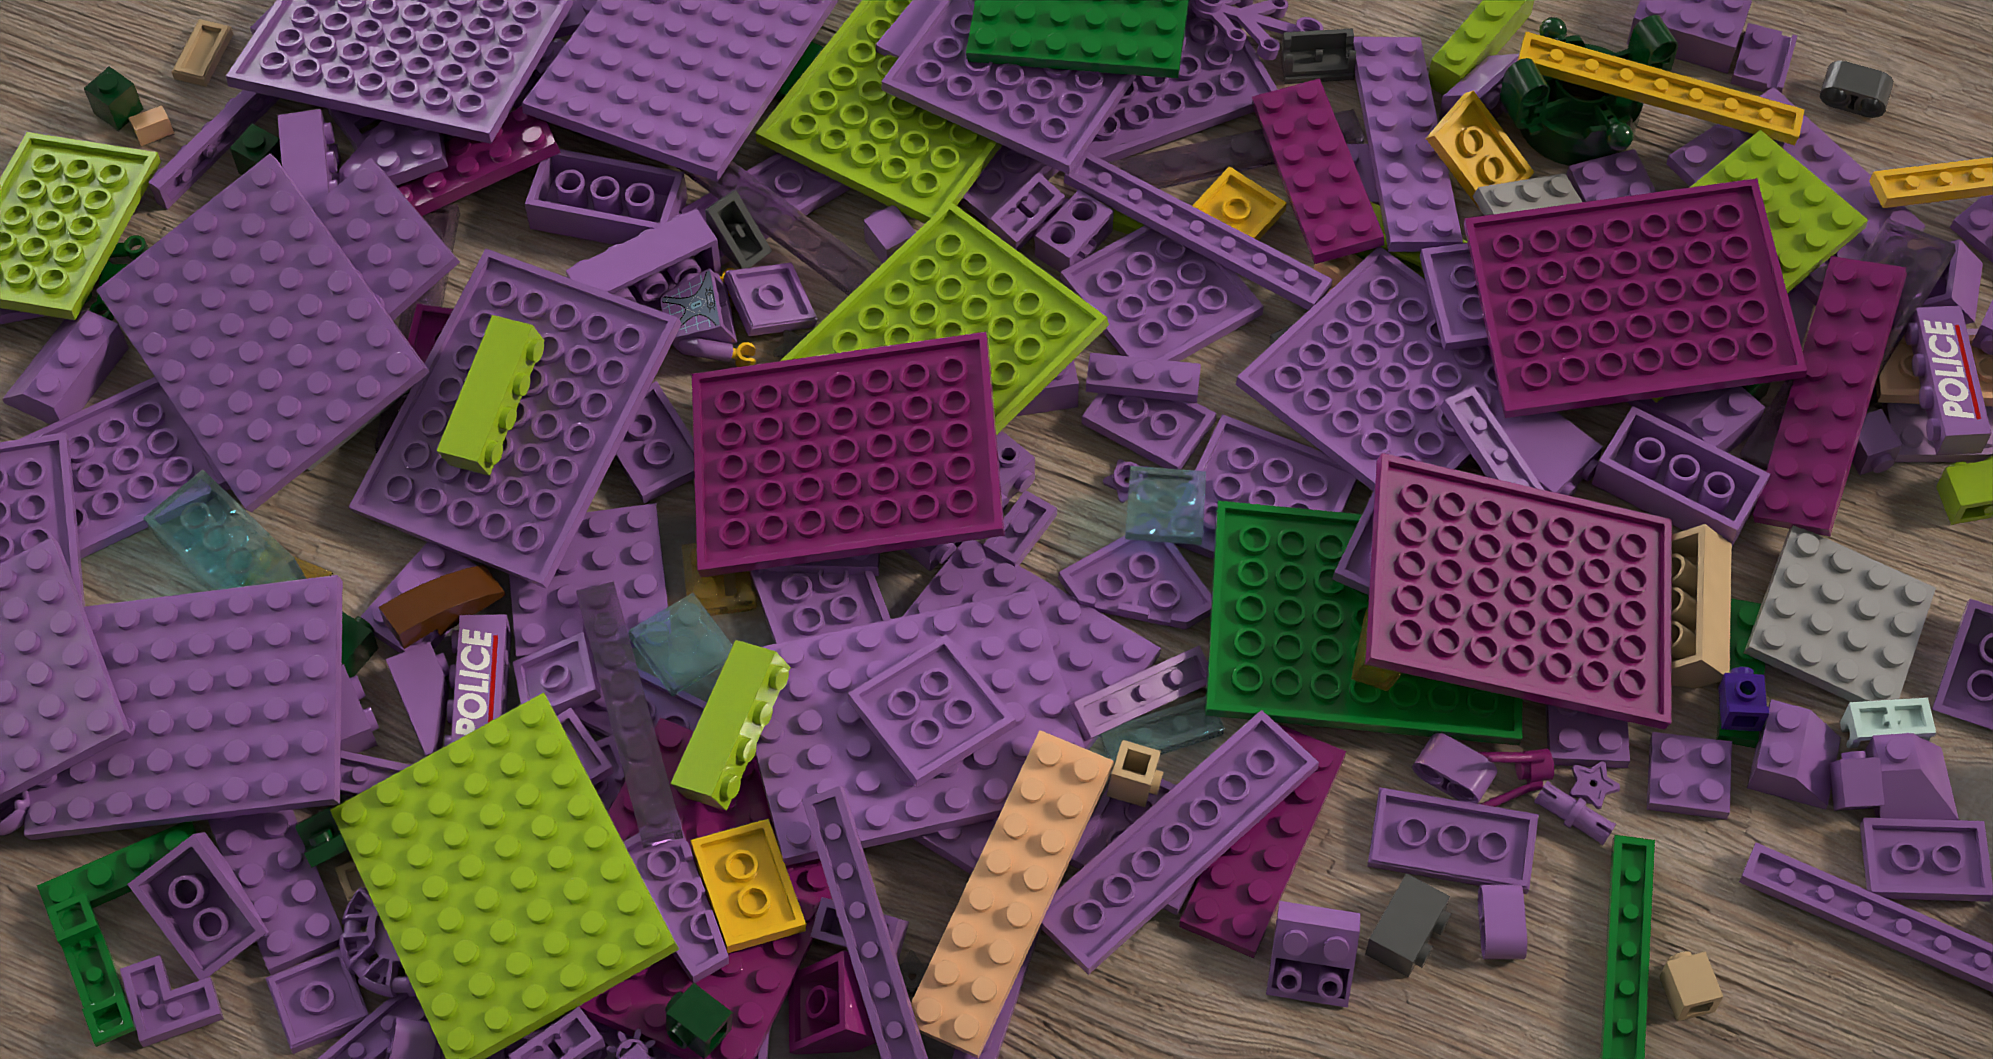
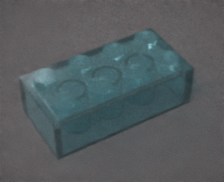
(219, 538)

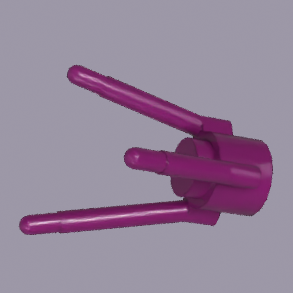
(1530, 765)

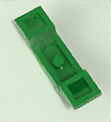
(92, 969)

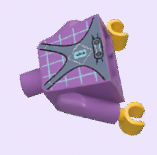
(706, 319)

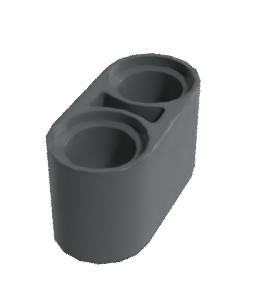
(1856, 89)

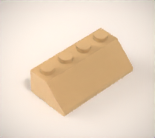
(1700, 607)

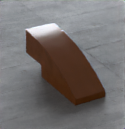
(439, 604)

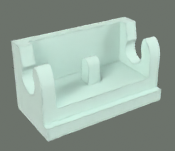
(1887, 717)

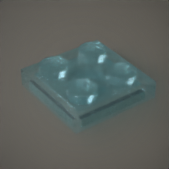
(1165, 505)
(681, 644)

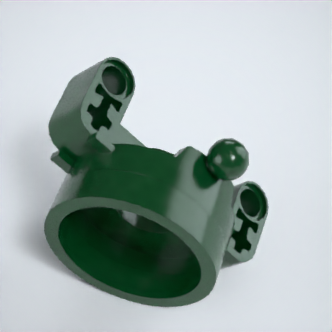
(1579, 129)

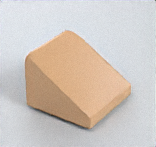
(151, 125)

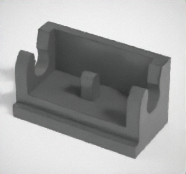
(1318, 55)

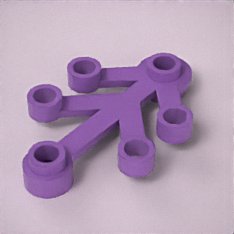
(1252, 19)

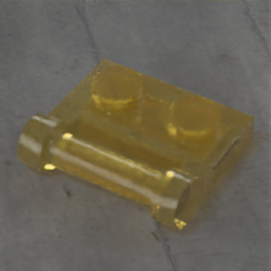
(711, 589)

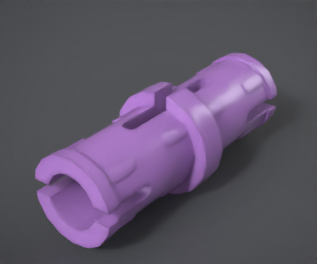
(1575, 813)

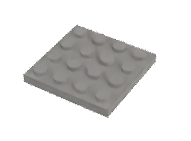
(1839, 619)

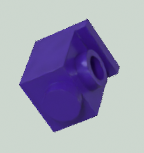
(1743, 700)

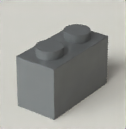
(1408, 925)

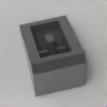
(736, 231)

